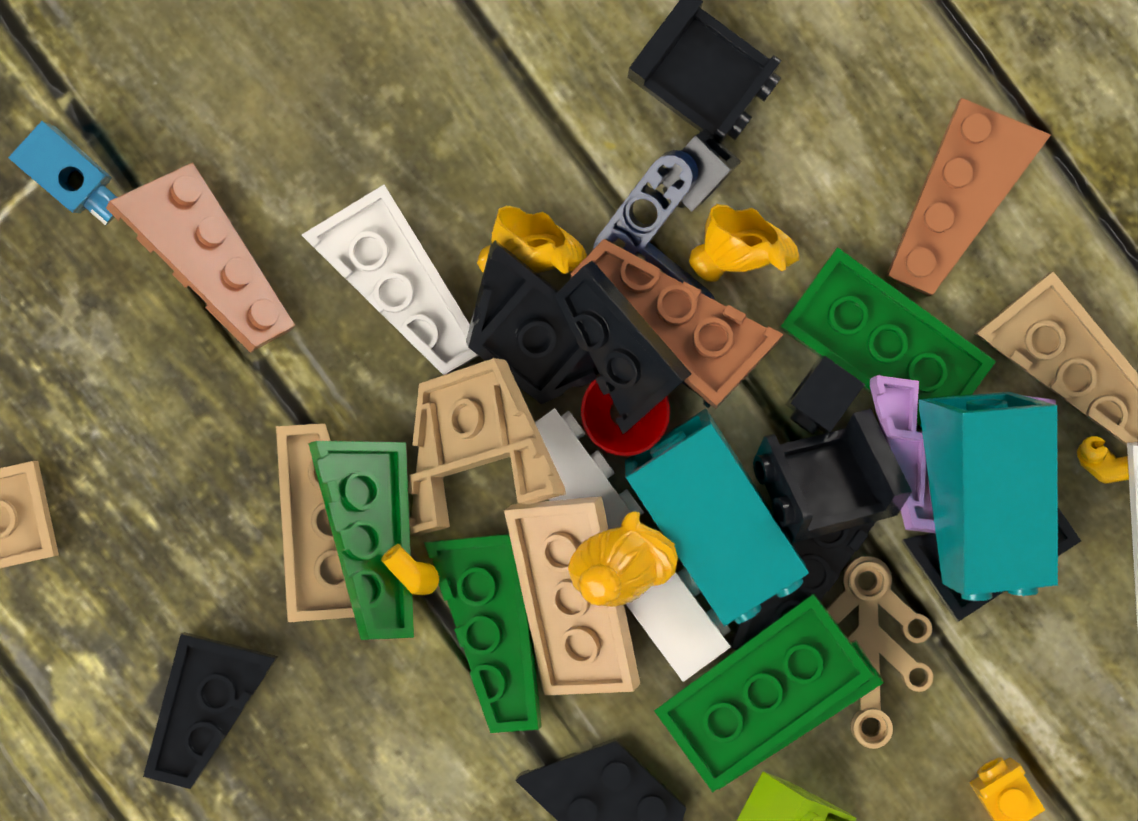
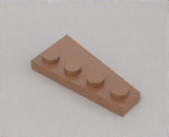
(965, 185)
(706, 336)

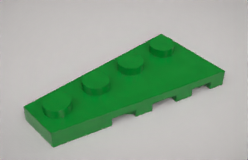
(368, 515)
(492, 627)

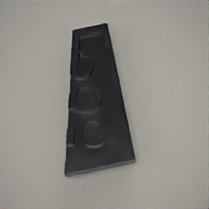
(824, 559)

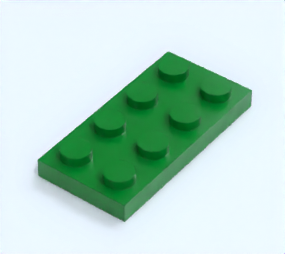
(882, 332)
(764, 692)

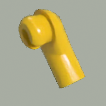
(1101, 461)
(416, 576)

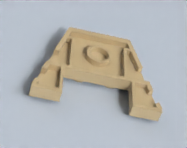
(470, 422)

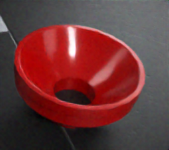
(608, 436)

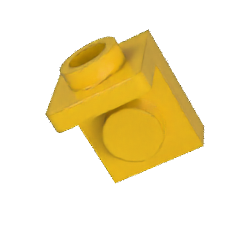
(1006, 791)

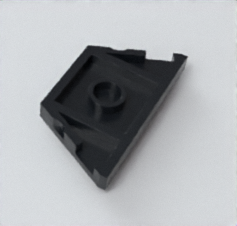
(523, 324)
(601, 786)

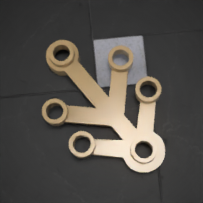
(875, 640)

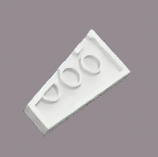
(390, 268)

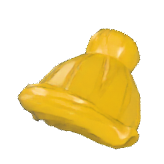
(534, 241)
(740, 244)
(622, 563)

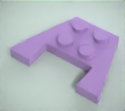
(897, 415)

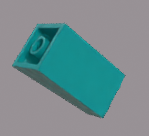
(993, 491)
(716, 519)

